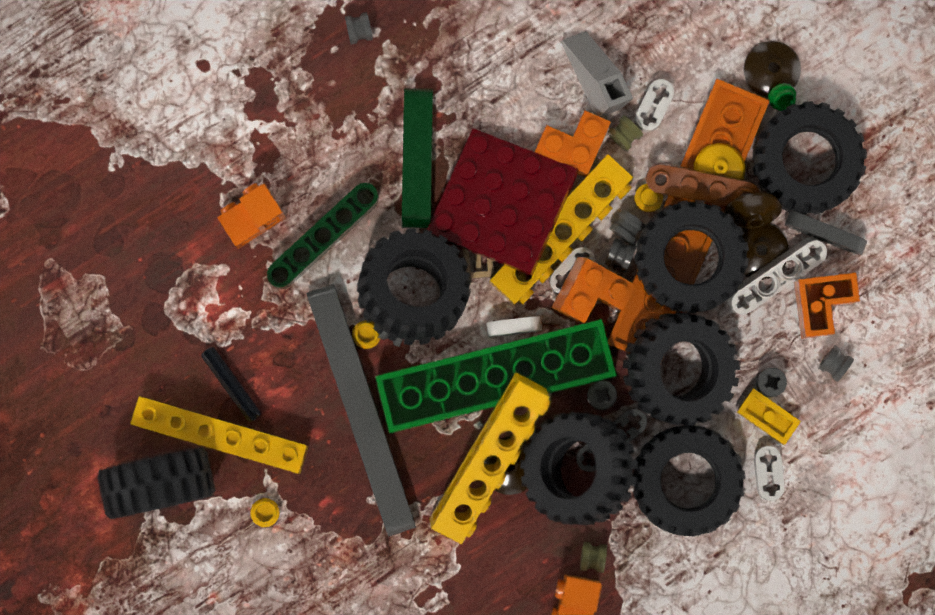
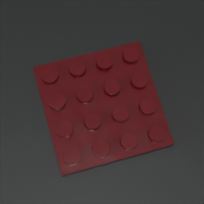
(502, 201)

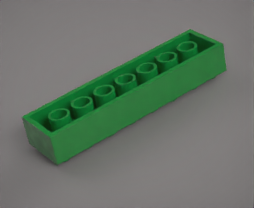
(481, 377)

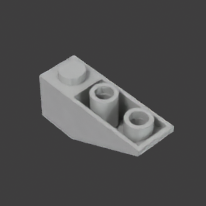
(597, 75)

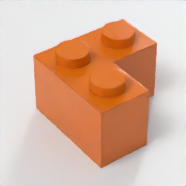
(578, 149)
(252, 216)
(590, 283)
(815, 300)
(577, 596)

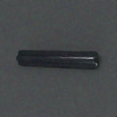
(231, 384)

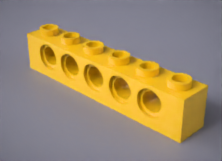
(606, 172)
(519, 392)
(219, 435)

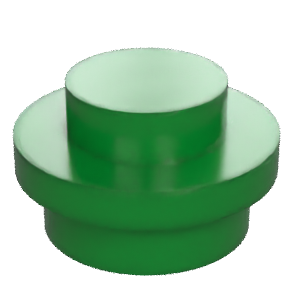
(782, 96)

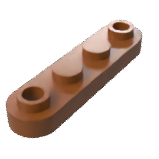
(698, 184)

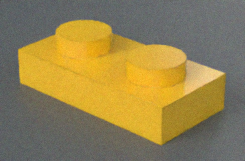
(768, 416)

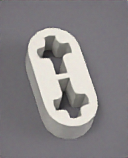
(660, 108)
(567, 265)
(514, 326)
(776, 473)

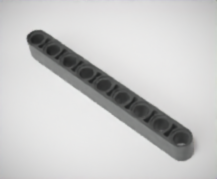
(361, 410)

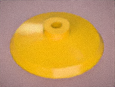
(721, 160)

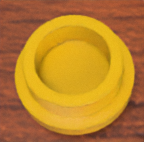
(647, 199)
(364, 335)
(265, 512)

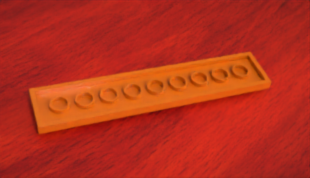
(727, 118)

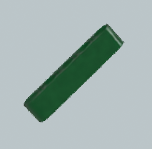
(417, 157)
(327, 222)

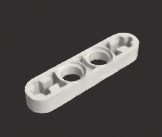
(775, 272)

